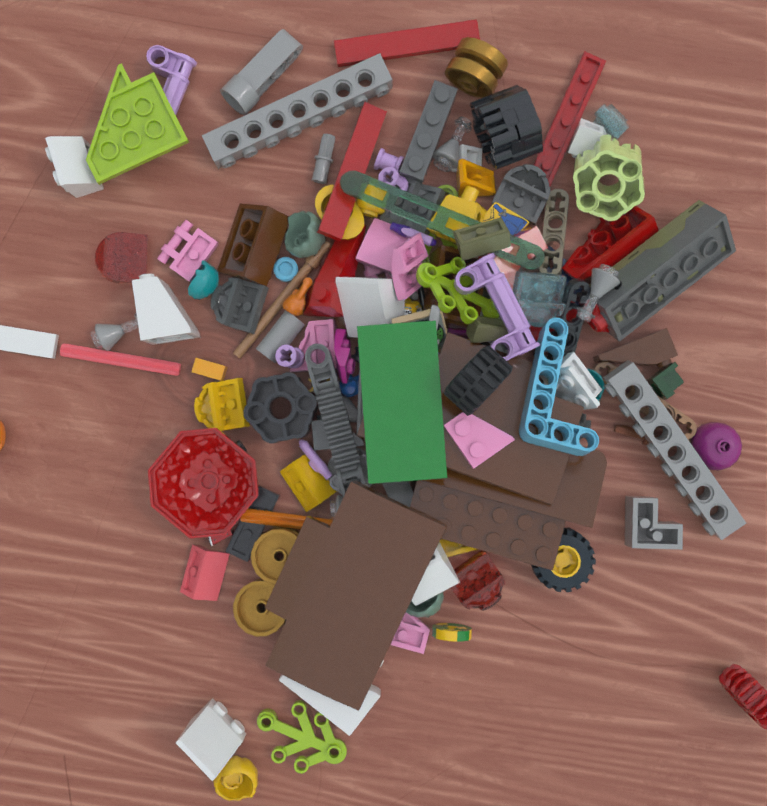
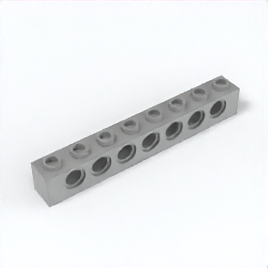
(304, 99)
(727, 517)

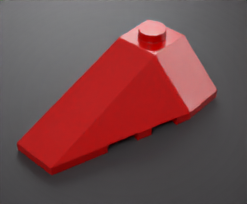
(611, 242)
(340, 261)

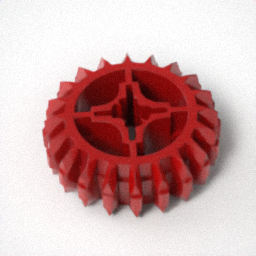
(746, 693)

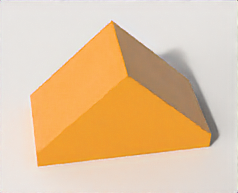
(474, 176)

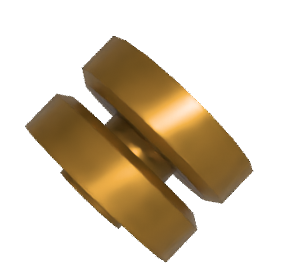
(476, 67)
(265, 550)
(251, 614)

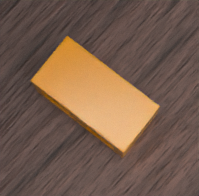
(209, 369)

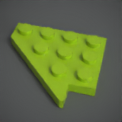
(133, 127)

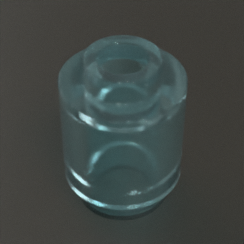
(611, 120)

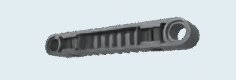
(335, 418)

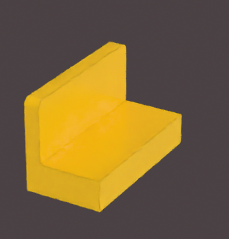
(307, 485)

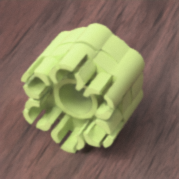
(609, 158)

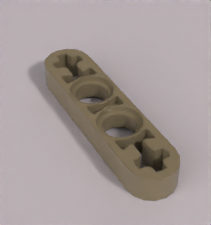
(557, 234)

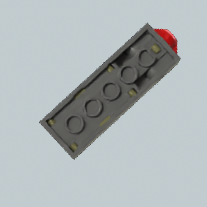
(664, 269)

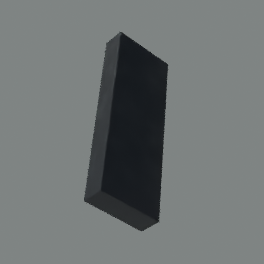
(248, 533)

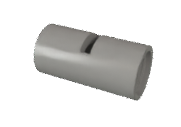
(281, 334)

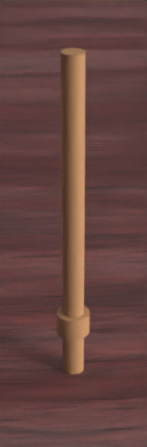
(312, 262)

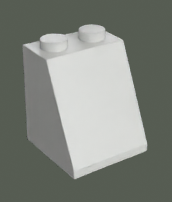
(368, 302)
(160, 313)

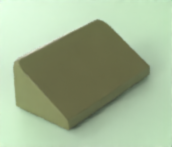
(482, 238)

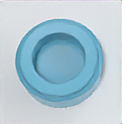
(285, 269)

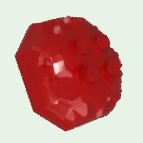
(203, 483)

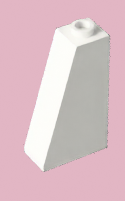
(338, 713)

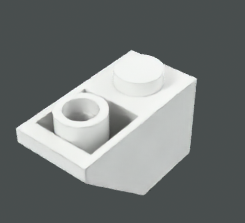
(585, 137)

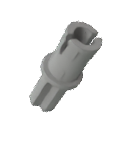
(323, 159)

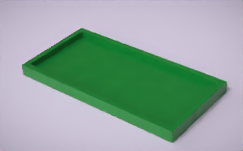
(402, 402)

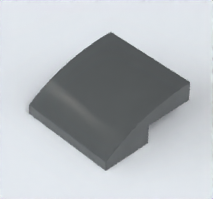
(424, 191)

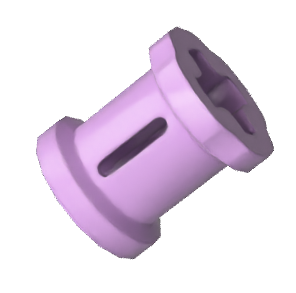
(387, 160)
(397, 179)
(282, 356)

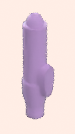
(315, 462)

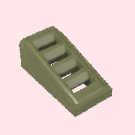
(486, 329)

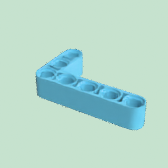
(546, 394)

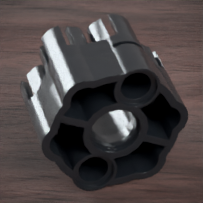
(510, 124)
(260, 402)

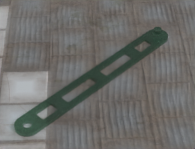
(355, 184)

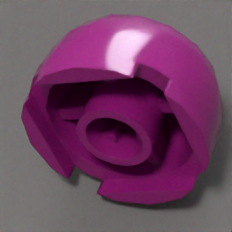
(717, 445)

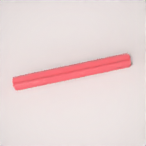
(120, 359)

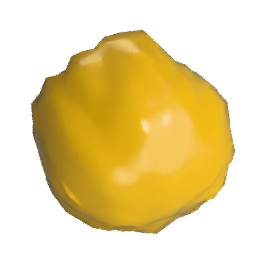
(237, 779)

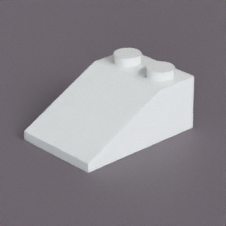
(211, 738)

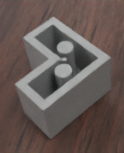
(645, 530)

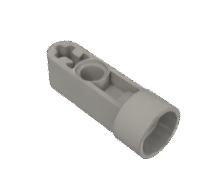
(246, 87)

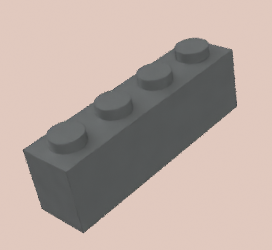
(428, 131)

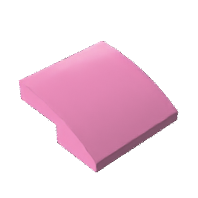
(379, 246)
(405, 261)

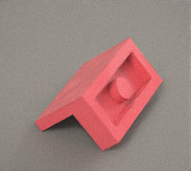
(204, 573)

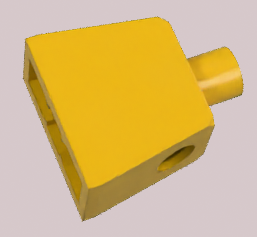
(465, 206)

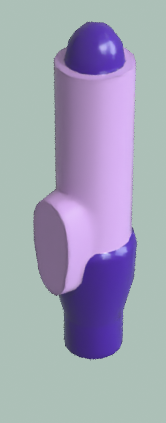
(408, 232)

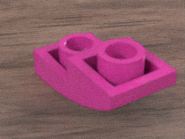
(344, 362)

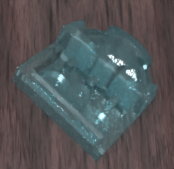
(539, 296)

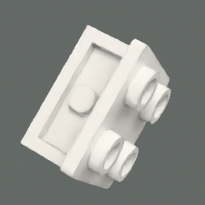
(576, 383)

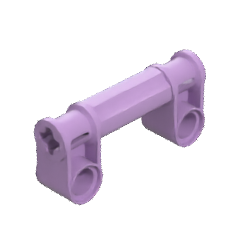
(176, 69)
(486, 273)

